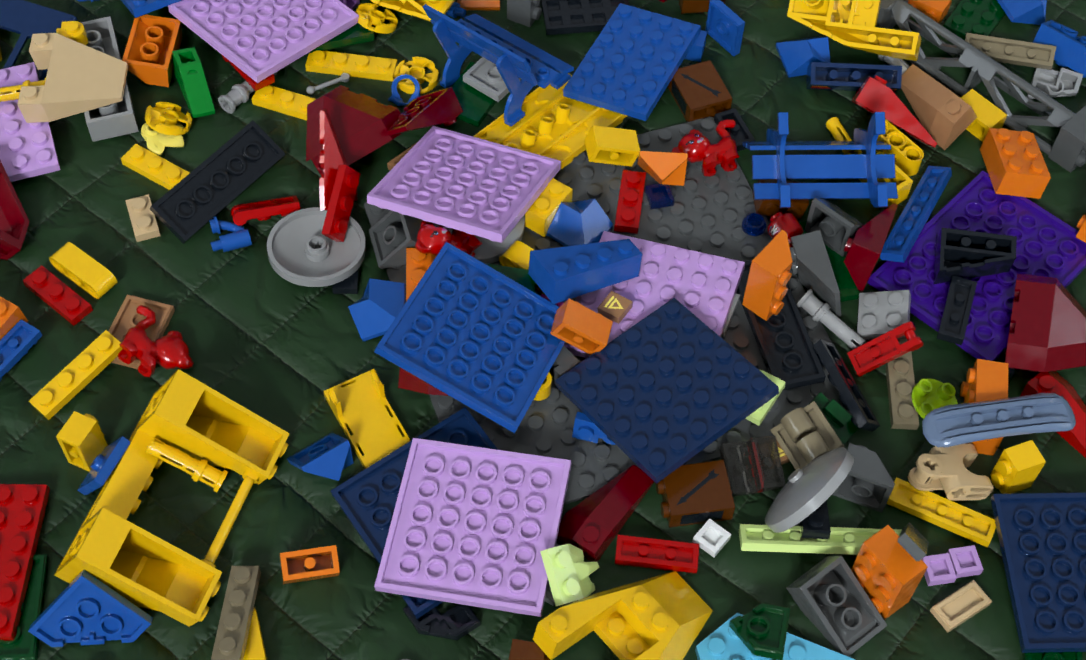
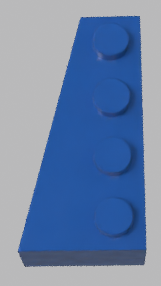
(1070, 47)
(583, 268)

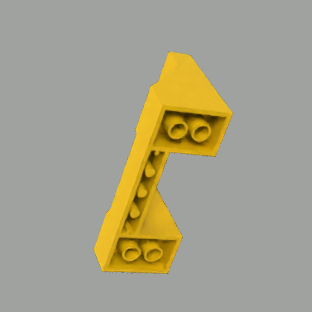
(134, 560)

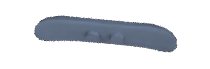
(997, 419)

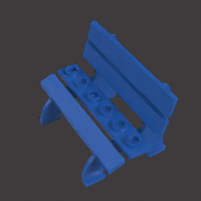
(509, 52)
(849, 166)

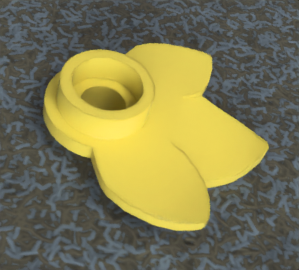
(157, 141)

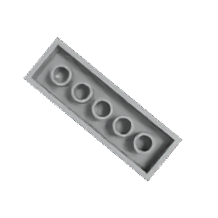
(115, 118)

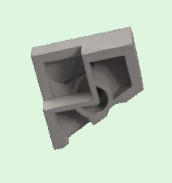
(1056, 83)

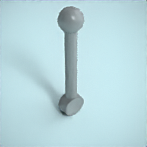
(345, 77)

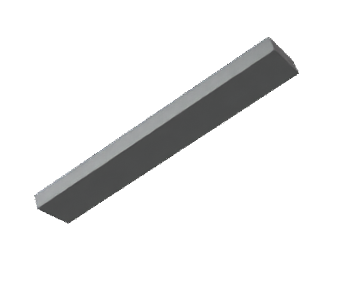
(913, 542)

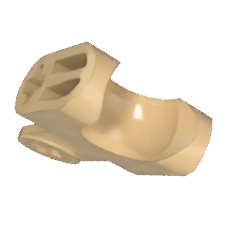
(946, 470)

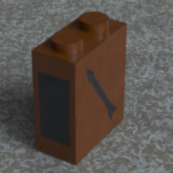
(699, 91)
(696, 494)

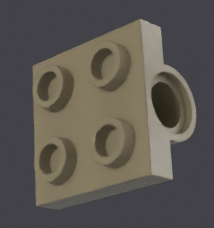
(805, 435)

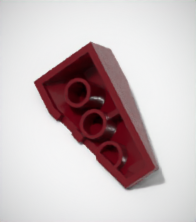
(428, 111)
(867, 246)
(602, 515)

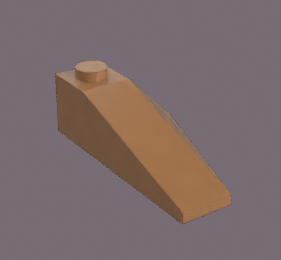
(936, 107)

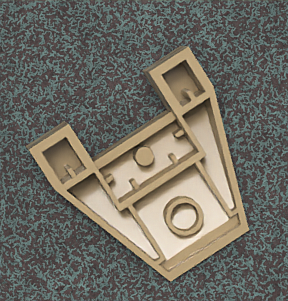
(75, 79)

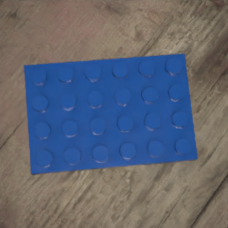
(632, 61)

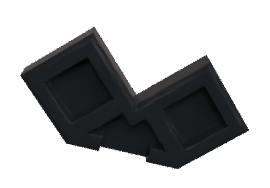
(449, 625)

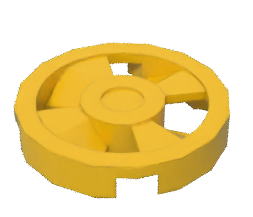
(371, 16)
(417, 71)
(164, 118)

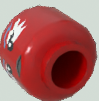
(784, 222)

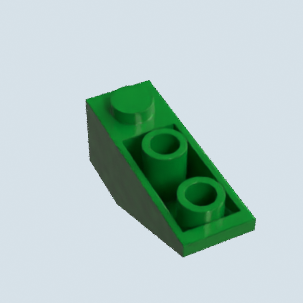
(192, 82)

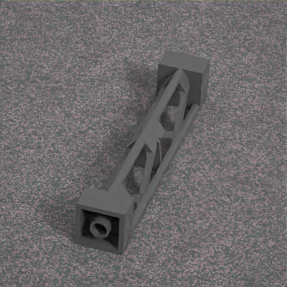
(1070, 143)

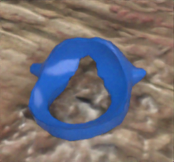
(395, 98)

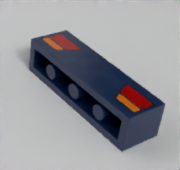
(850, 76)

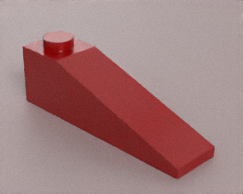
(877, 97)
(329, 159)
(1054, 383)

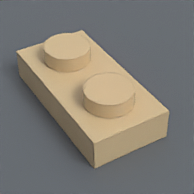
(142, 218)

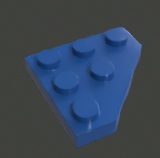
(89, 615)

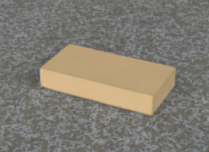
(960, 606)

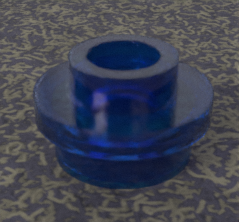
(751, 221)

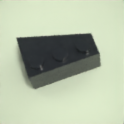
(972, 254)

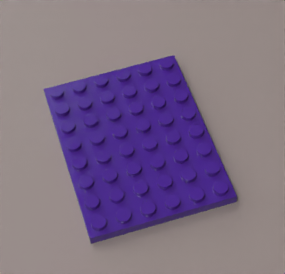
(1042, 249)

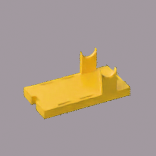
(363, 408)

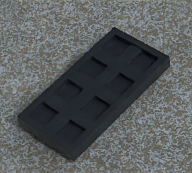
(577, 15)

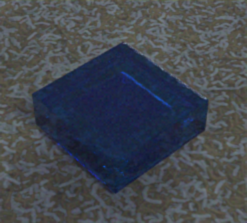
(659, 196)

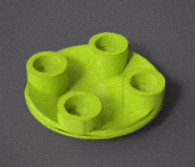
(932, 394)

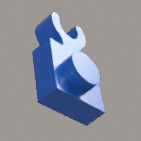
(587, 430)

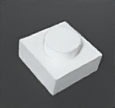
(711, 538)

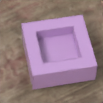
(965, 561)
(939, 569)

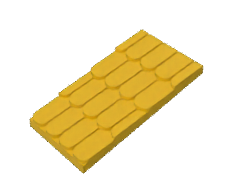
(551, 125)

